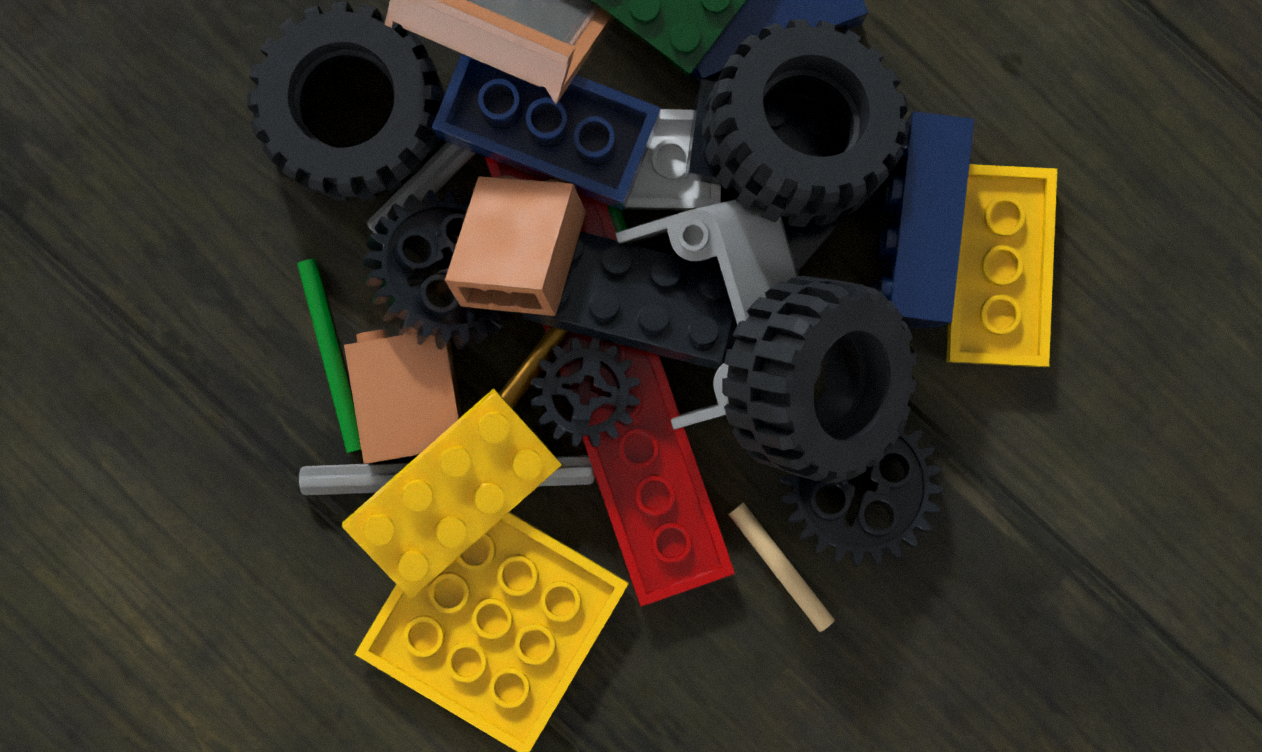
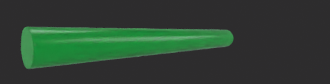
(330, 353)

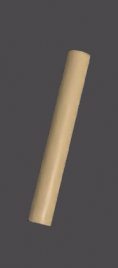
(781, 567)

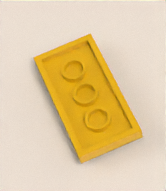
(1005, 268)
(451, 494)

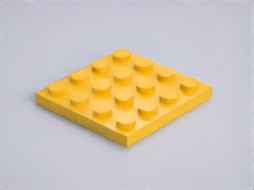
(497, 630)

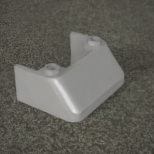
(751, 256)

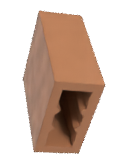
(516, 245)
(401, 393)

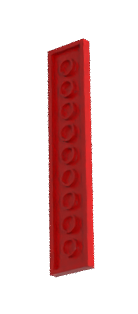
(649, 468)

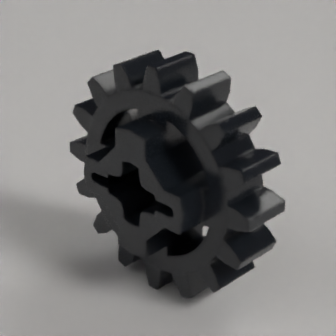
(610, 396)

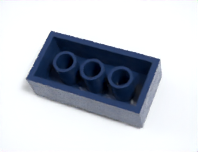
(585, 139)
(925, 219)

